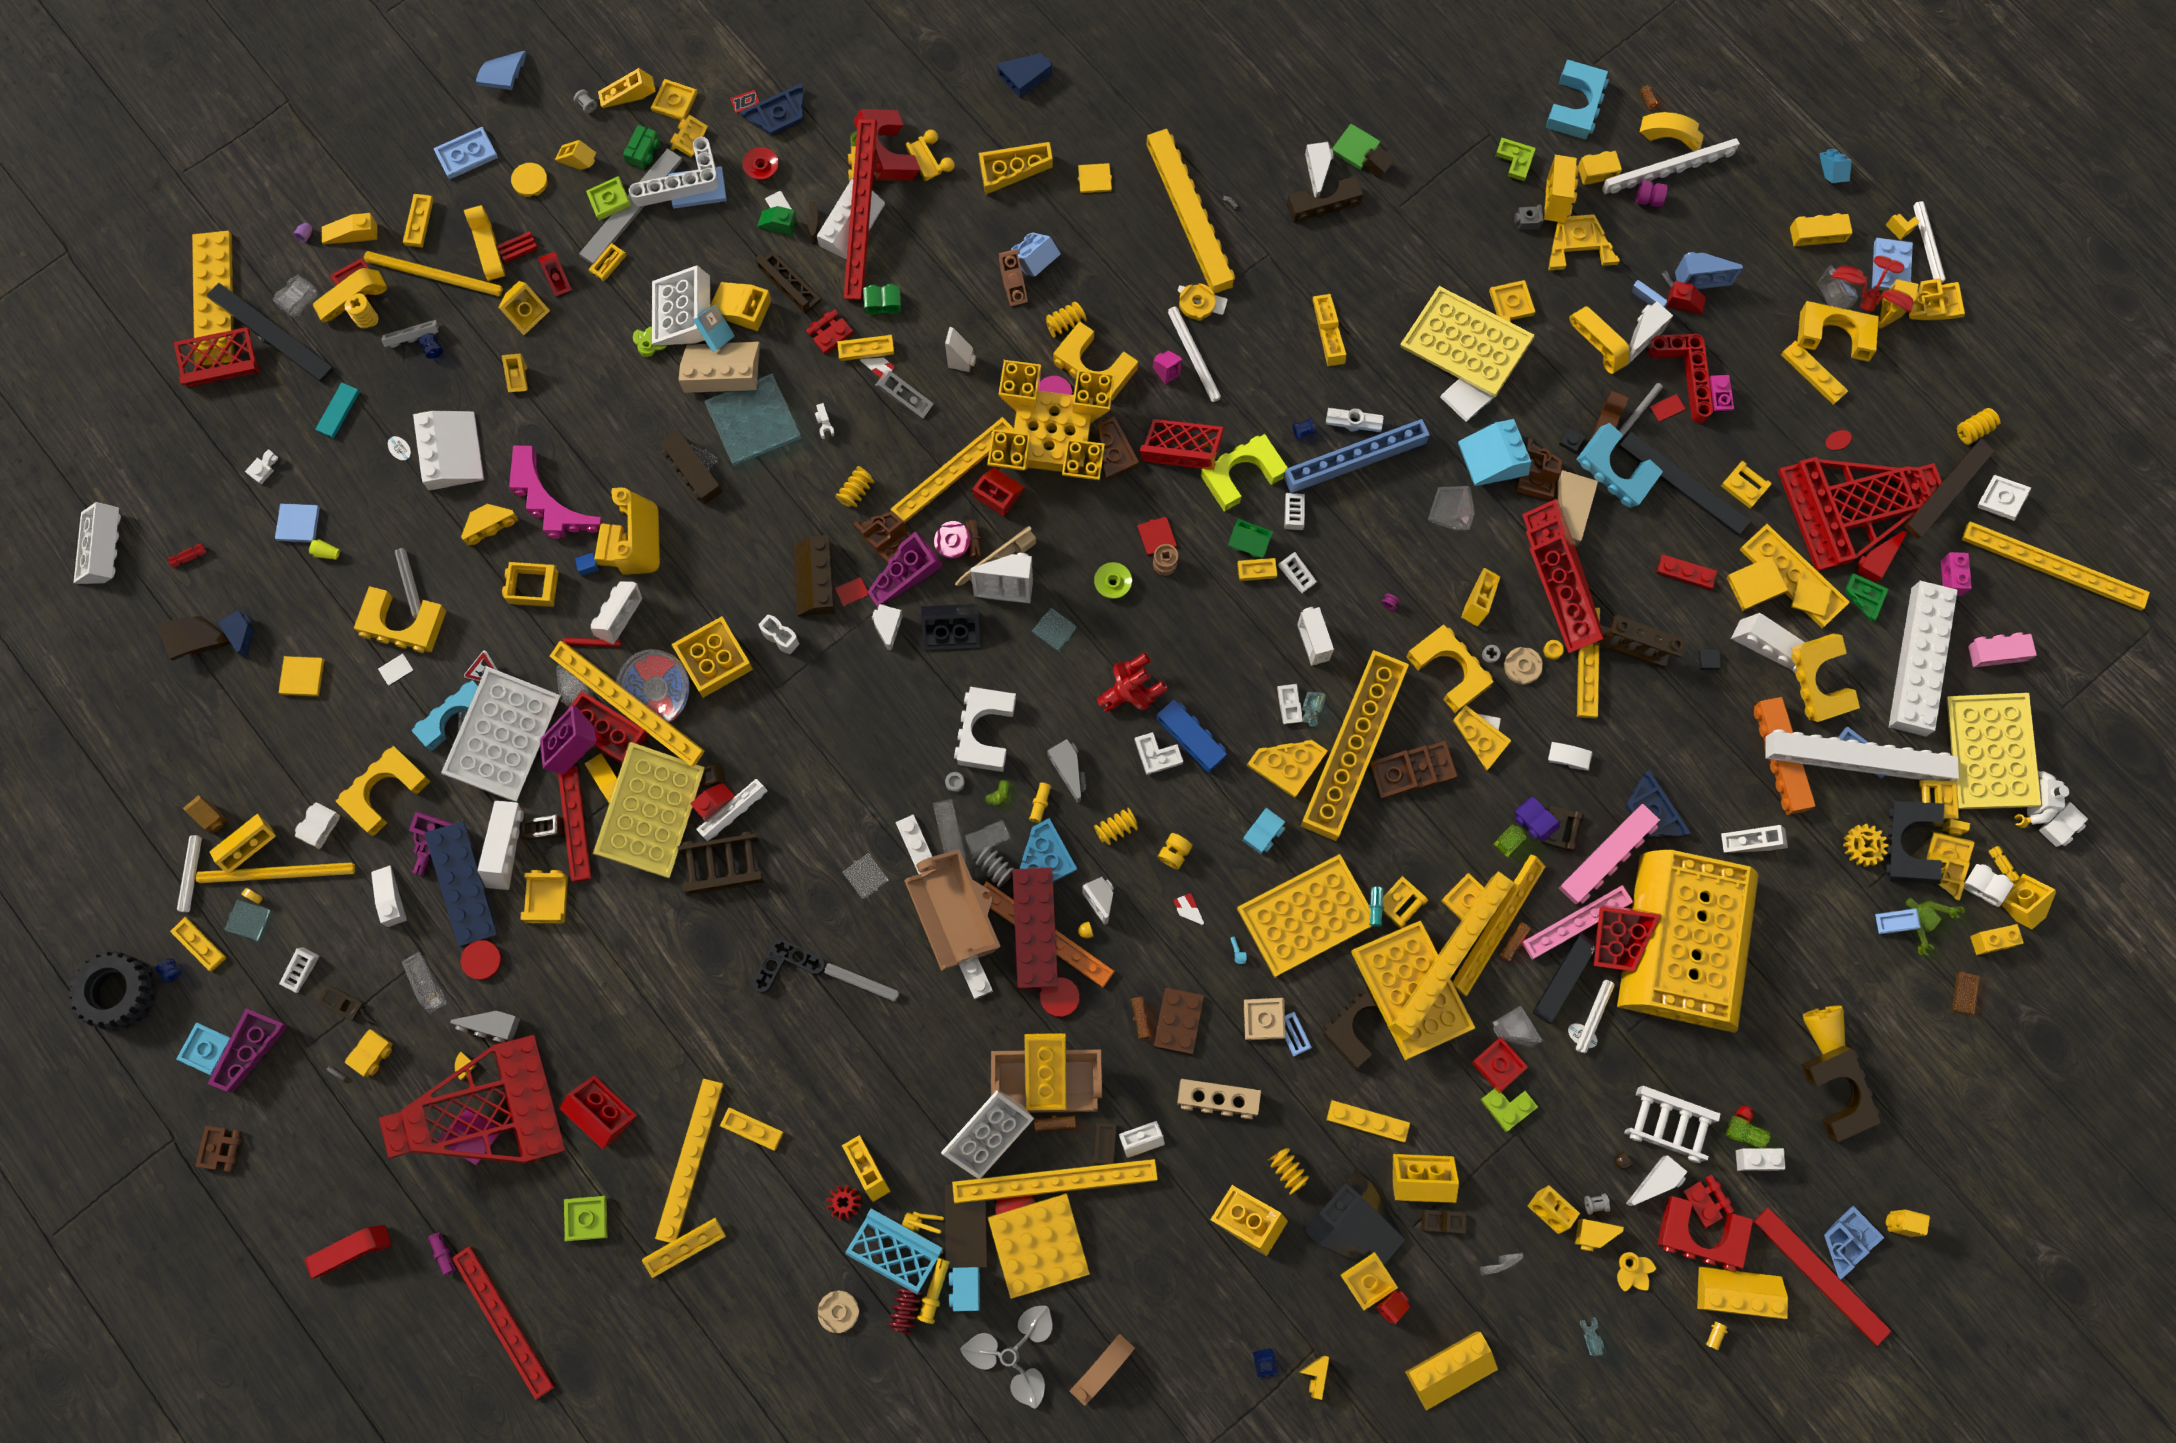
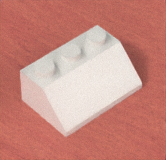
(616, 611)

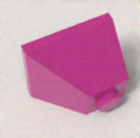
(474, 1146)

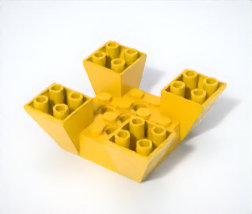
(1076, 412)

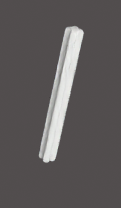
(1929, 241)

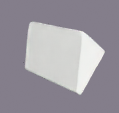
(1141, 1139)

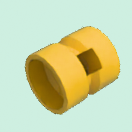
(1179, 846)

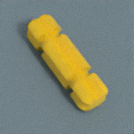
(2003, 863)

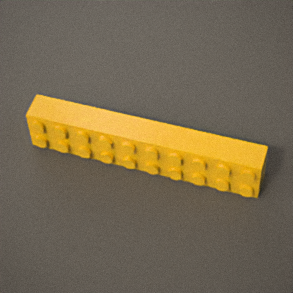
(1354, 745)

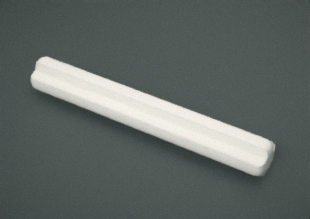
(189, 873)
(1595, 1016)

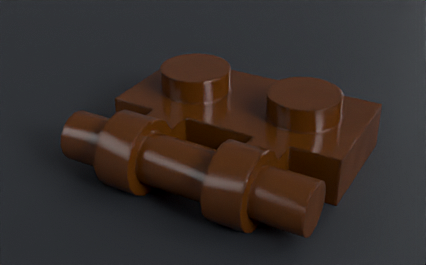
(212, 1148)

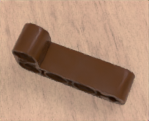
(1611, 410)

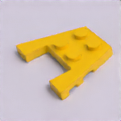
(1580, 234)

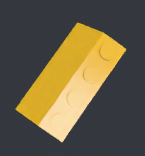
(1742, 1293)
(1452, 1370)

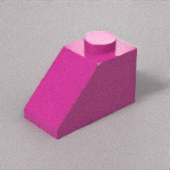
(1167, 366)

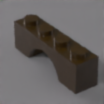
(1304, 206)

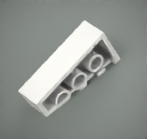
(1767, 639)
(500, 845)

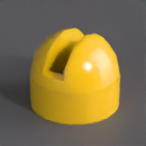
(1085, 930)

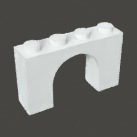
(980, 703)

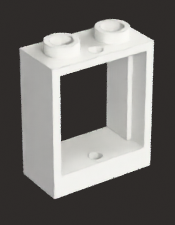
(1315, 636)

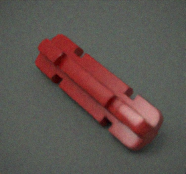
(187, 555)

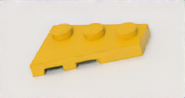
(1481, 736)

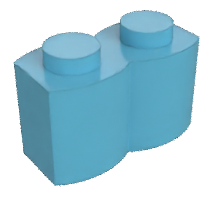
(1263, 831)

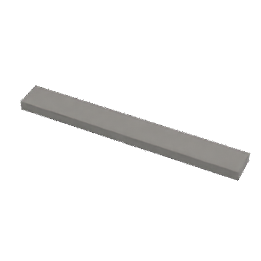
(619, 221)

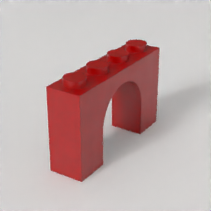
(887, 164)
(1675, 1236)

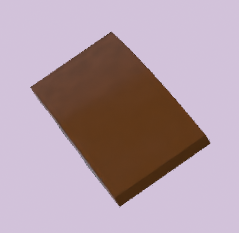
(1413, 769)

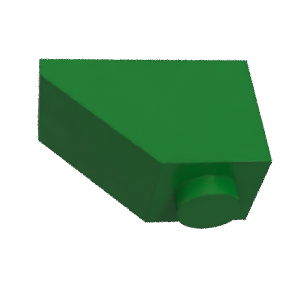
(778, 220)

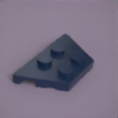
(777, 111)
(1652, 796)

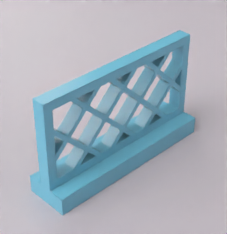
(900, 1235)

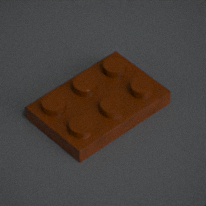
(1178, 1021)

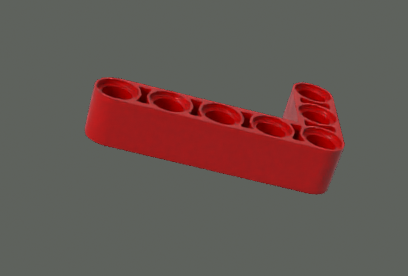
(1692, 369)

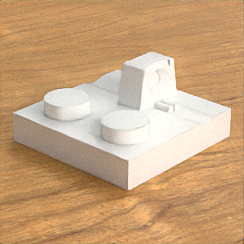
(2004, 497)

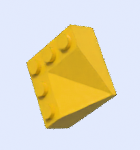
(712, 656)

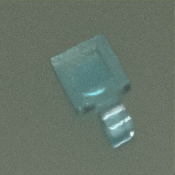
(1312, 705)
(1593, 1341)

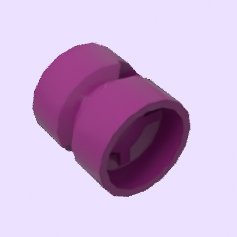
(1651, 194)

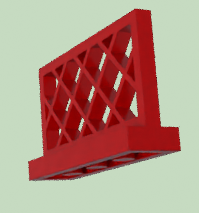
(216, 373)
(1179, 456)

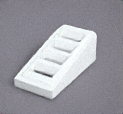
(1294, 524)
(1302, 569)
(297, 958)

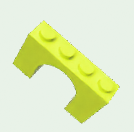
(1258, 452)

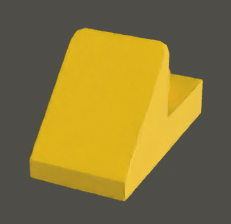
(515, 372)
(1319, 1370)

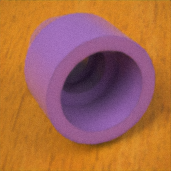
(303, 232)

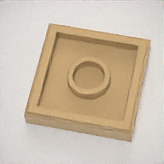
(1264, 1019)

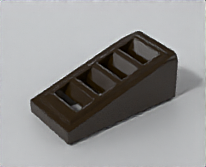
(555, 827)

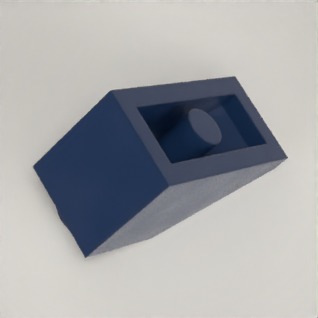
(238, 631)

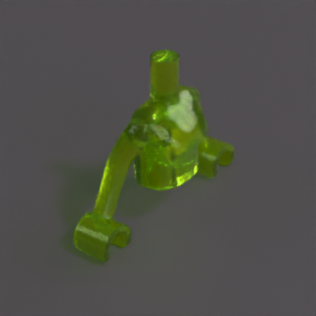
(1929, 919)

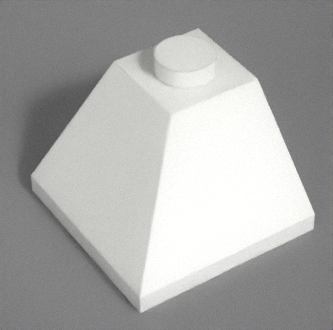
(1099, 896)

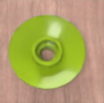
(1115, 572)

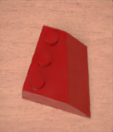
(1623, 936)

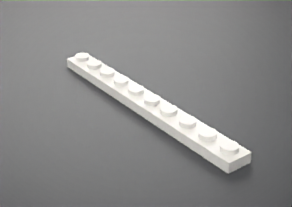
(919, 851)

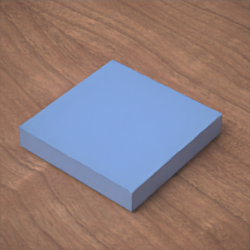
(1647, 294)
(297, 523)

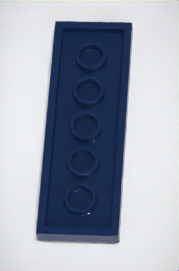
(461, 883)

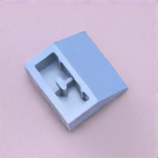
(1036, 253)

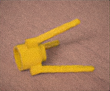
(913, 1223)

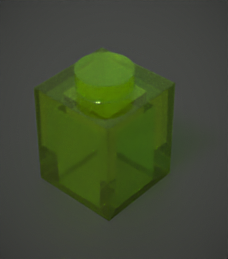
(1510, 840)

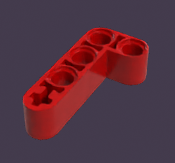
(347, 1250)

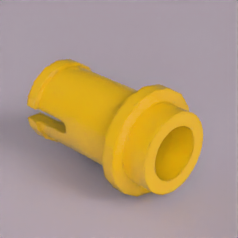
(1716, 1335)

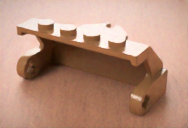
(952, 909)
(1082, 1078)

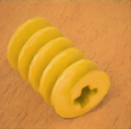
(361, 311)
(1064, 318)
(1978, 426)
(854, 487)
(1116, 826)
(1288, 1170)

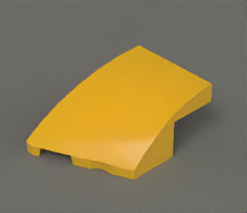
(1938, 301)
(1955, 858)

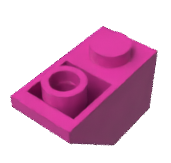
(1721, 393)

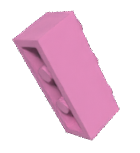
(2002, 650)

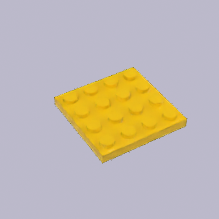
(1038, 1245)

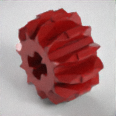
(843, 1210)

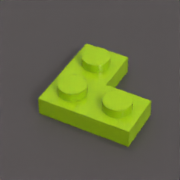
(1519, 155)
(1507, 1112)

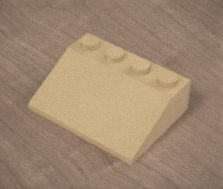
(726, 369)

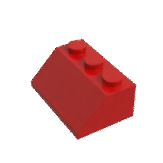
(597, 1111)

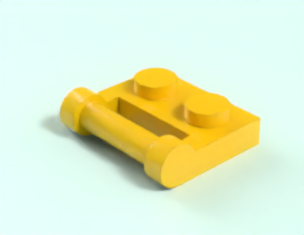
(1742, 489)
(1944, 793)
(1397, 897)

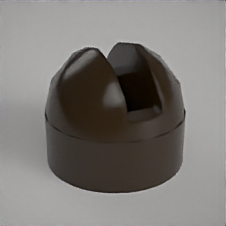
(1622, 1161)

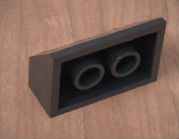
(950, 627)

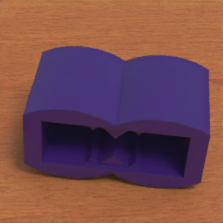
(1536, 819)

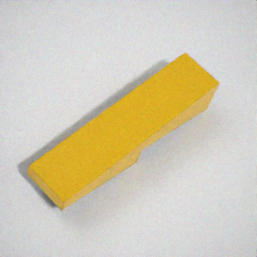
(1329, 330)

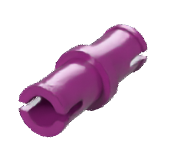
(441, 1254)

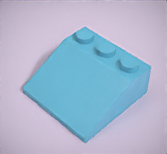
(1495, 453)

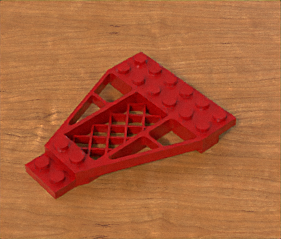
(1823, 523)
(526, 1100)

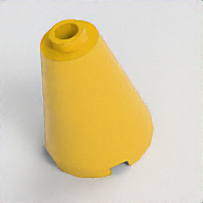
(1826, 1027)

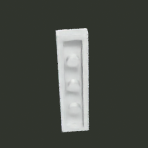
(731, 810)

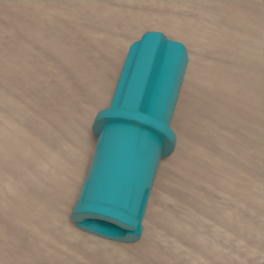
(1376, 906)

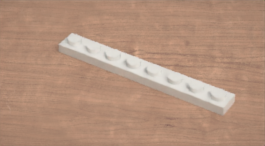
(1670, 166)

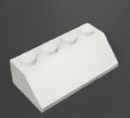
(835, 230)
(97, 544)

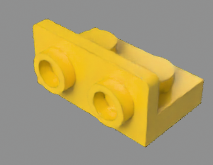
(689, 131)

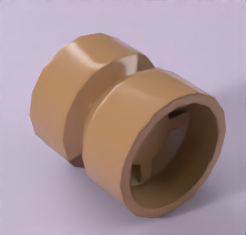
(1165, 559)

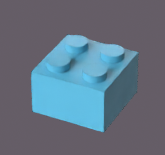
(965, 1289)

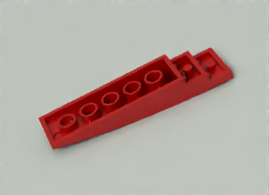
(1562, 576)

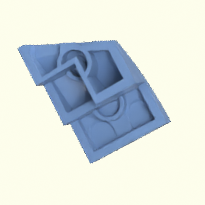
(501, 71)
(1850, 1240)

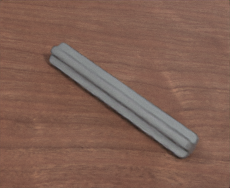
(408, 581)
(861, 982)

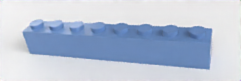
(1356, 456)

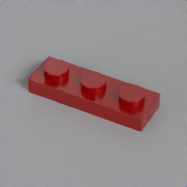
(1686, 572)

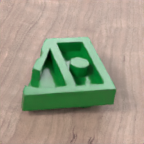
(1866, 595)

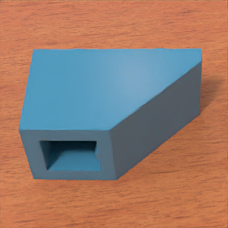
(1835, 166)

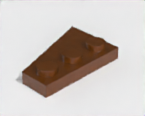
(1117, 451)

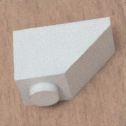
(887, 624)

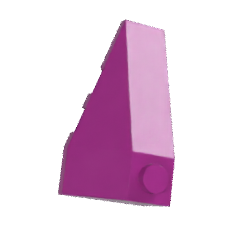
(907, 568)

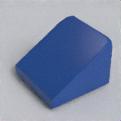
(586, 564)

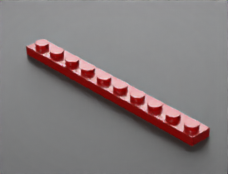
(860, 209)

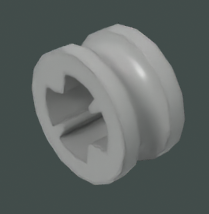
(1495, 649)

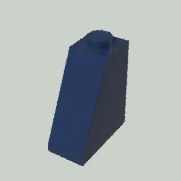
(1025, 73)

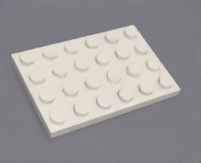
(500, 734)

